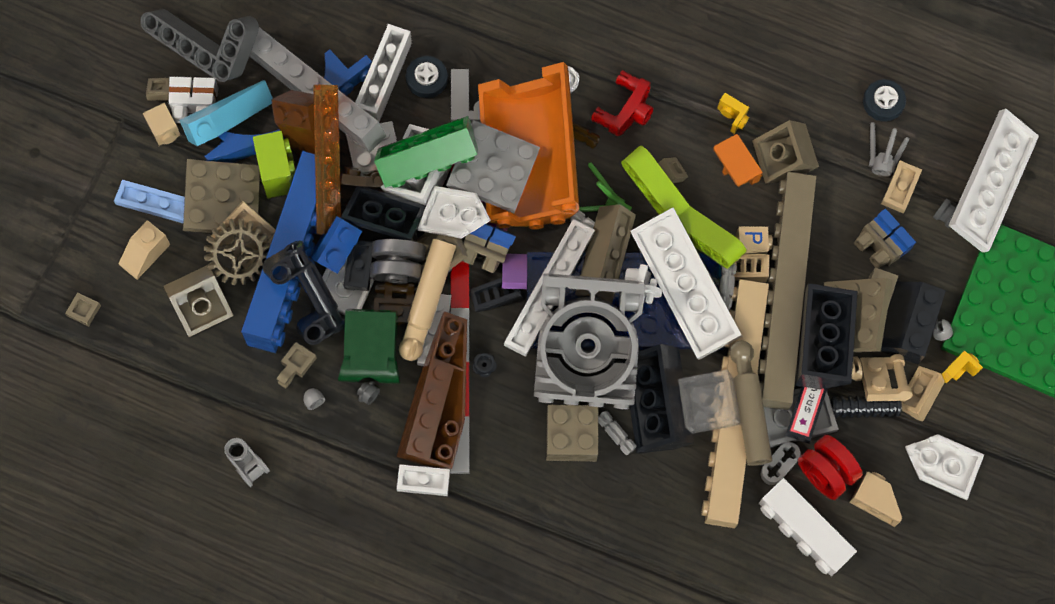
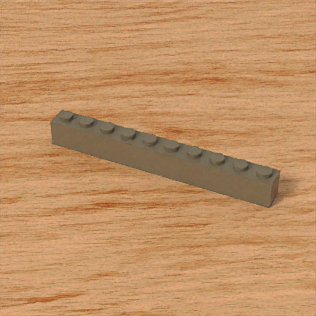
(787, 291)

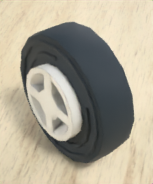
(426, 68)
(890, 94)

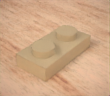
(901, 186)

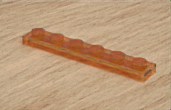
(326, 156)

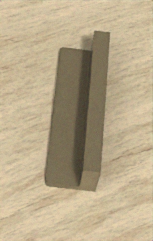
(607, 247)

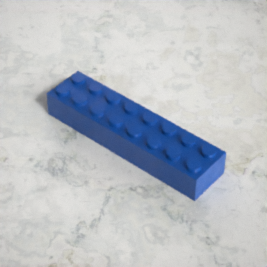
(273, 302)

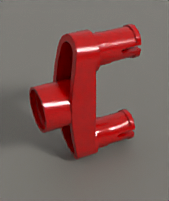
(633, 111)

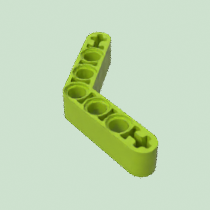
(663, 195)

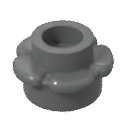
(368, 392)

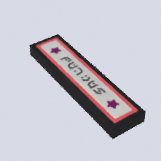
(806, 414)

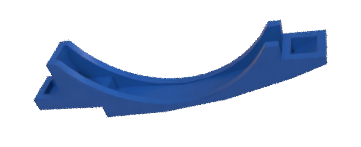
(238, 146)

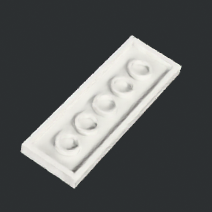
(993, 181)
(686, 283)

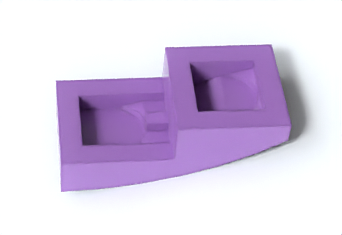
(514, 271)

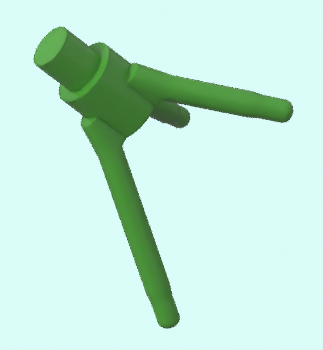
(613, 198)

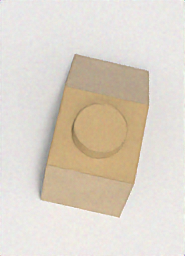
(143, 249)
(877, 498)

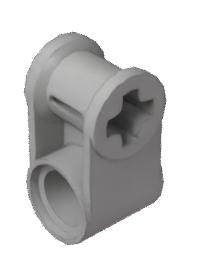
(248, 464)

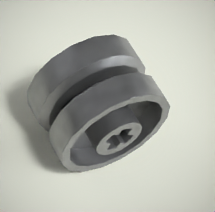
(397, 261)

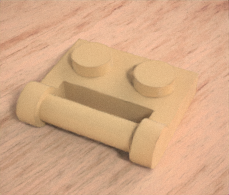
(877, 380)

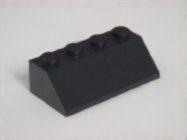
(826, 337)
(658, 404)

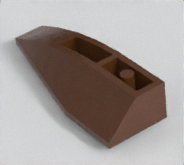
(439, 399)

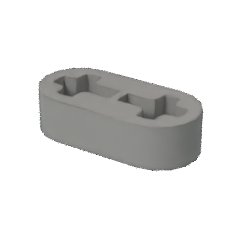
(784, 467)

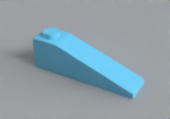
(225, 113)

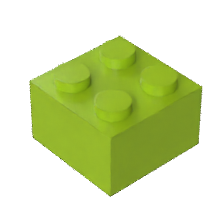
(275, 163)

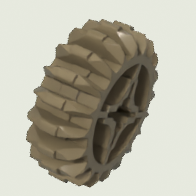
(226, 250)

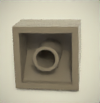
(784, 151)
(198, 301)

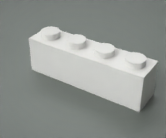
(384, 71)
(806, 527)

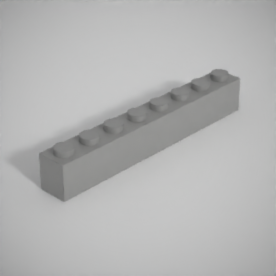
(300, 77)

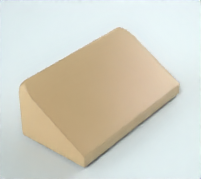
(925, 388)

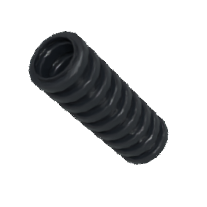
(860, 406)

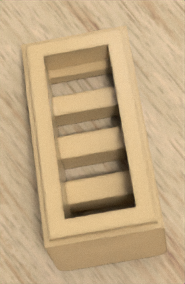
(754, 259)

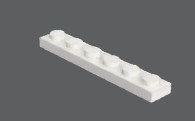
(563, 263)

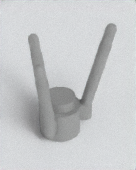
(883, 163)

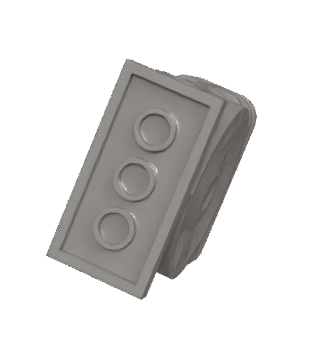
(619, 381)

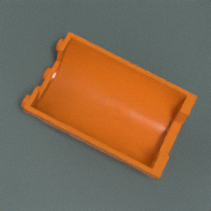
(542, 116)

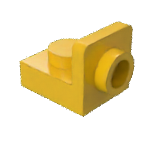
(733, 109)
(962, 363)

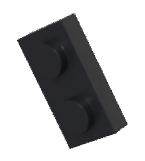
(358, 267)

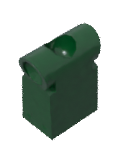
(370, 346)

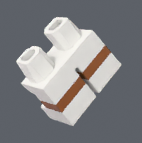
(190, 96)

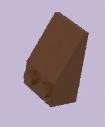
(295, 118)

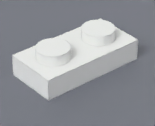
(423, 480)

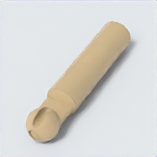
(426, 299)

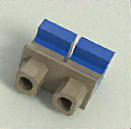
(879, 230)
(489, 242)

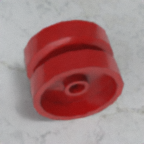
(830, 467)

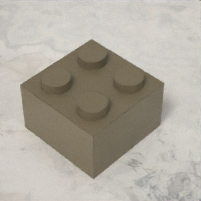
(572, 433)

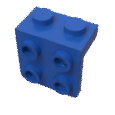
(336, 245)

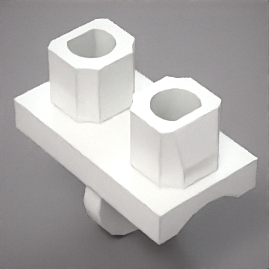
(642, 274)

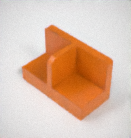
(738, 161)

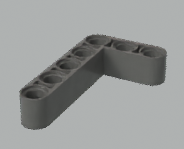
(221, 61)

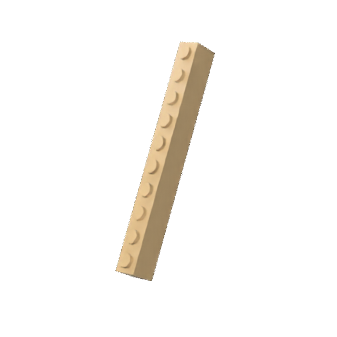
(729, 456)

